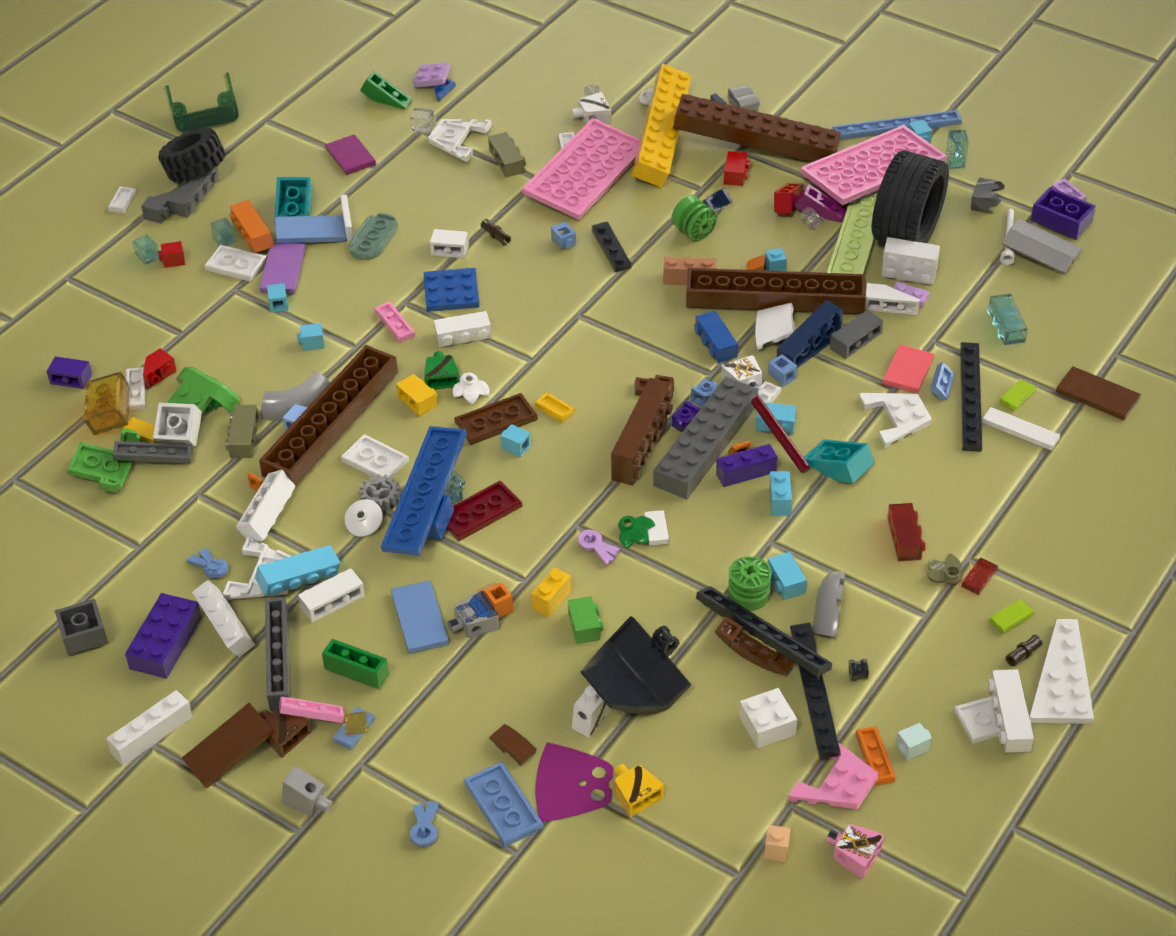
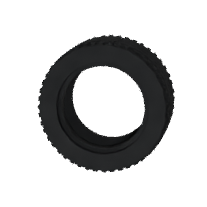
(910, 198)

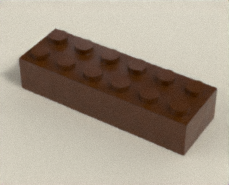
(641, 431)

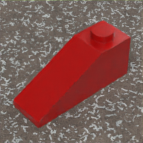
(786, 197)

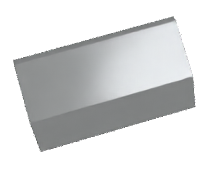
(1041, 246)

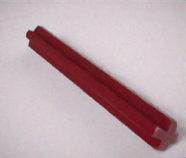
(780, 434)

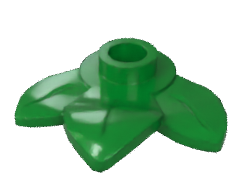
(635, 531)

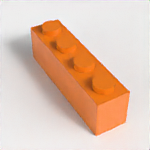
(251, 226)

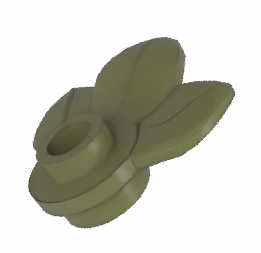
(945, 571)

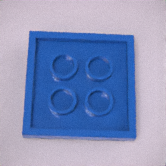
(451, 289)

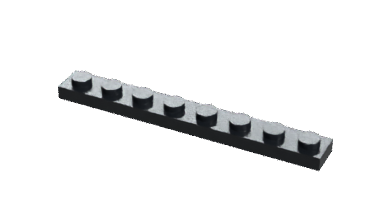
(970, 397)
(764, 631)
(817, 699)

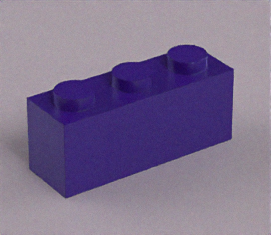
(746, 465)

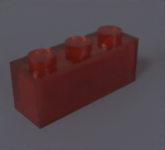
(905, 532)

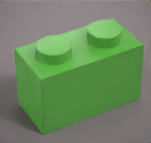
(584, 619)

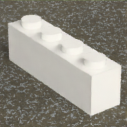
(266, 506)
(223, 618)
(1010, 711)
(149, 727)

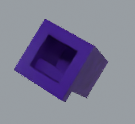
(684, 415)

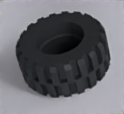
(191, 154)

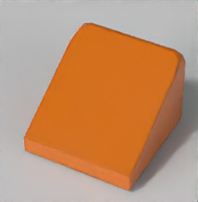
(756, 263)
(739, 447)
(254, 481)

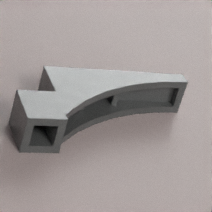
(181, 200)

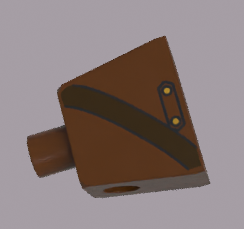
(288, 731)

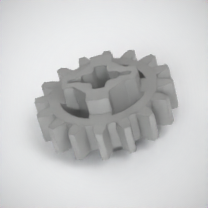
(381, 490)

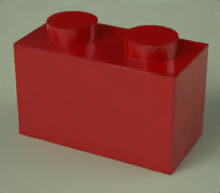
(735, 168)

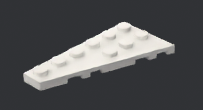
(1063, 685)

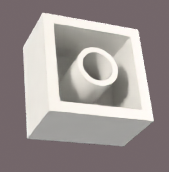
(177, 423)
(767, 718)

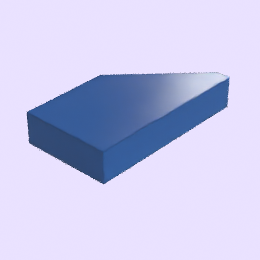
(442, 90)

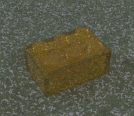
(107, 403)

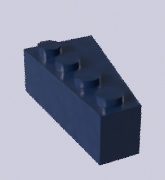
(812, 334)

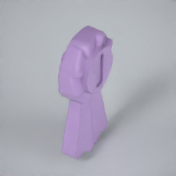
(592, 540)

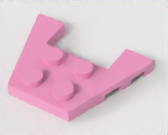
(843, 787)

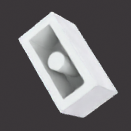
(449, 243)

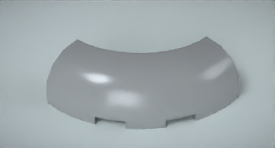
(278, 403)
(826, 611)

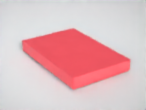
(908, 369)

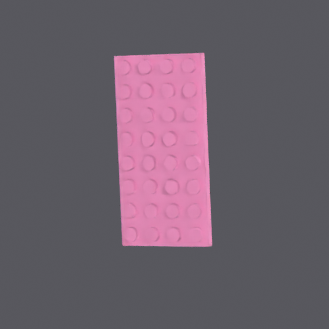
(862, 166)
(584, 169)

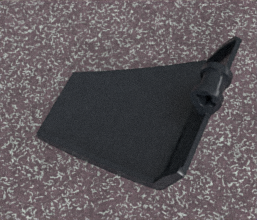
(635, 670)

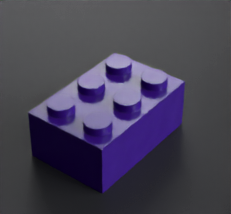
(1063, 213)

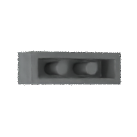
(856, 334)

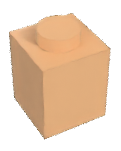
(777, 843)

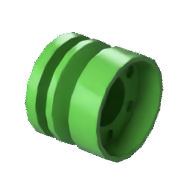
(694, 218)
(749, 582)

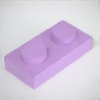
(1066, 187)
(918, 293)

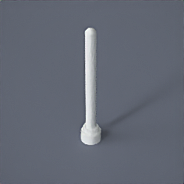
(1007, 256)

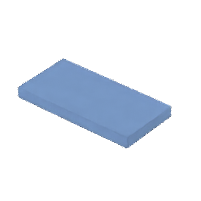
(310, 229)
(419, 617)
(503, 804)

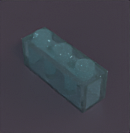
(1007, 319)

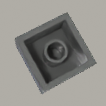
(81, 626)

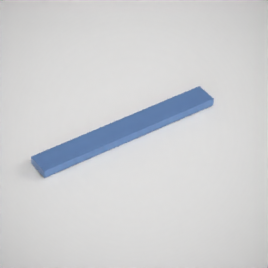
(879, 127)

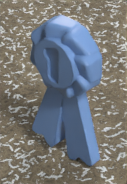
(212, 567)
(424, 832)

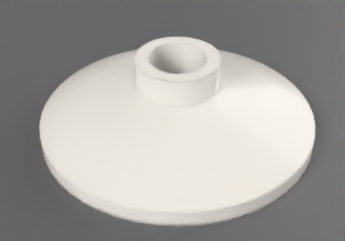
(369, 523)

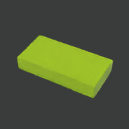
(1017, 395)
(1011, 616)

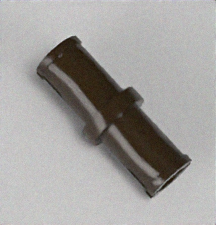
(495, 232)
(1024, 650)

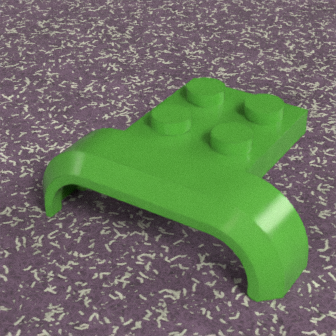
(201, 389)
(98, 464)

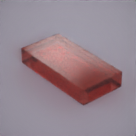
(979, 576)

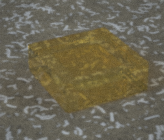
(356, 723)

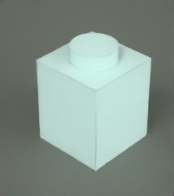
(914, 741)

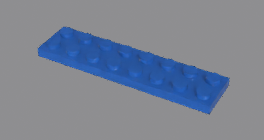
(424, 491)

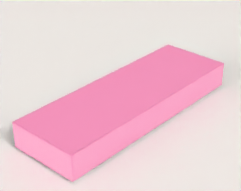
(394, 322)
(311, 709)

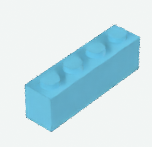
(297, 570)

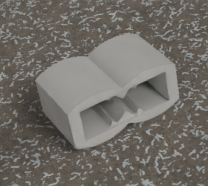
(743, 97)

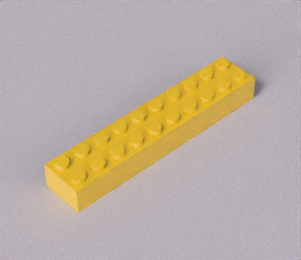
(658, 136)

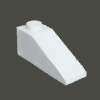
(887, 299)

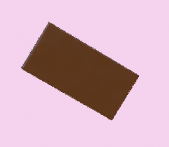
(1098, 393)
(496, 418)
(227, 745)

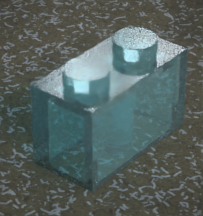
(957, 148)

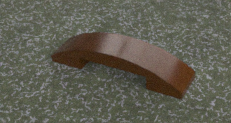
(751, 649)

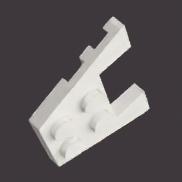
(451, 133)
(904, 411)
(239, 590)

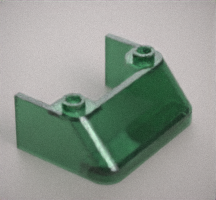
(225, 112)

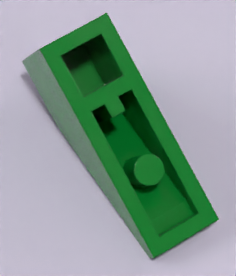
(383, 91)

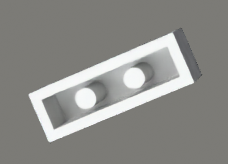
(462, 329)
(331, 595)

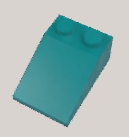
(293, 196)
(841, 459)

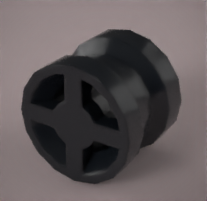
(858, 669)

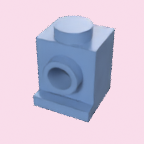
(566, 239)
(782, 370)
(703, 390)

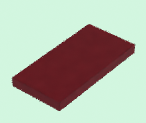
(482, 510)

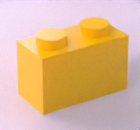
(416, 394)
(551, 592)

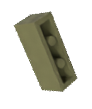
(506, 154)
(242, 431)

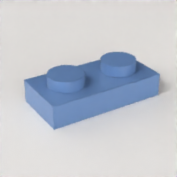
(942, 381)

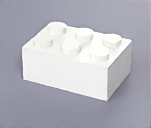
(910, 261)

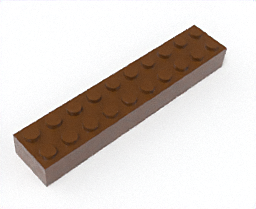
(755, 129)
(774, 288)
(330, 414)

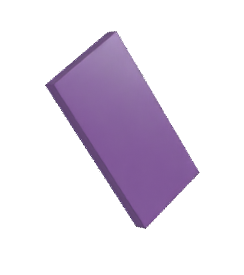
(283, 266)

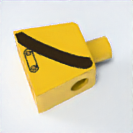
(636, 788)

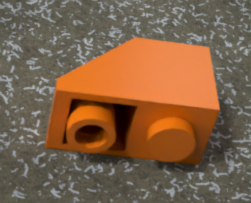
(498, 597)

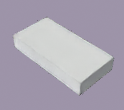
(122, 200)
(658, 534)

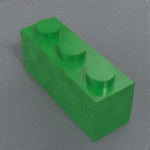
(355, 663)

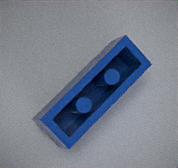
(716, 336)

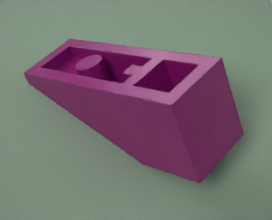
(820, 203)

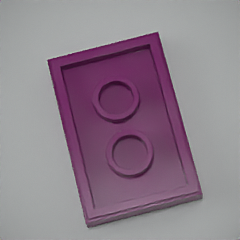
(350, 154)

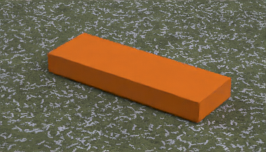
(875, 754)

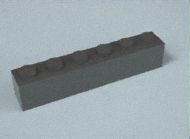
(277, 651)

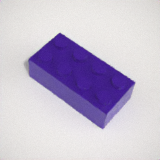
(163, 635)

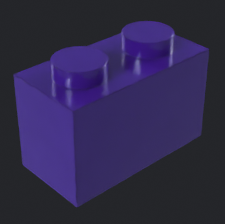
(69, 372)

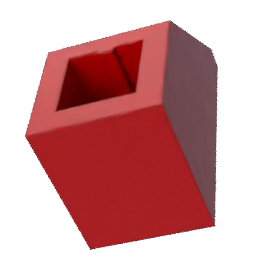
(157, 367)

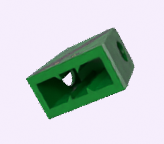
(441, 371)

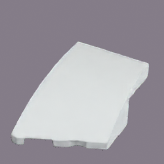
(774, 324)

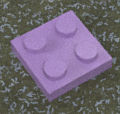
(432, 74)

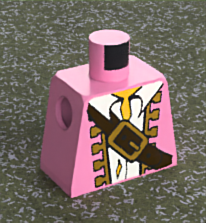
(856, 848)

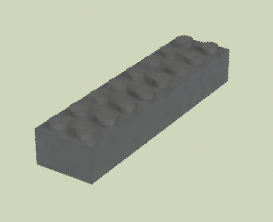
(705, 438)

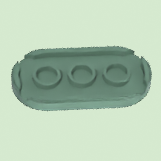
(373, 236)

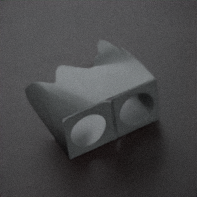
(983, 195)

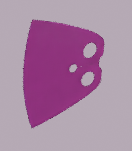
(558, 783)

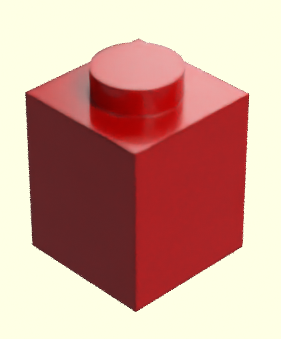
(172, 254)

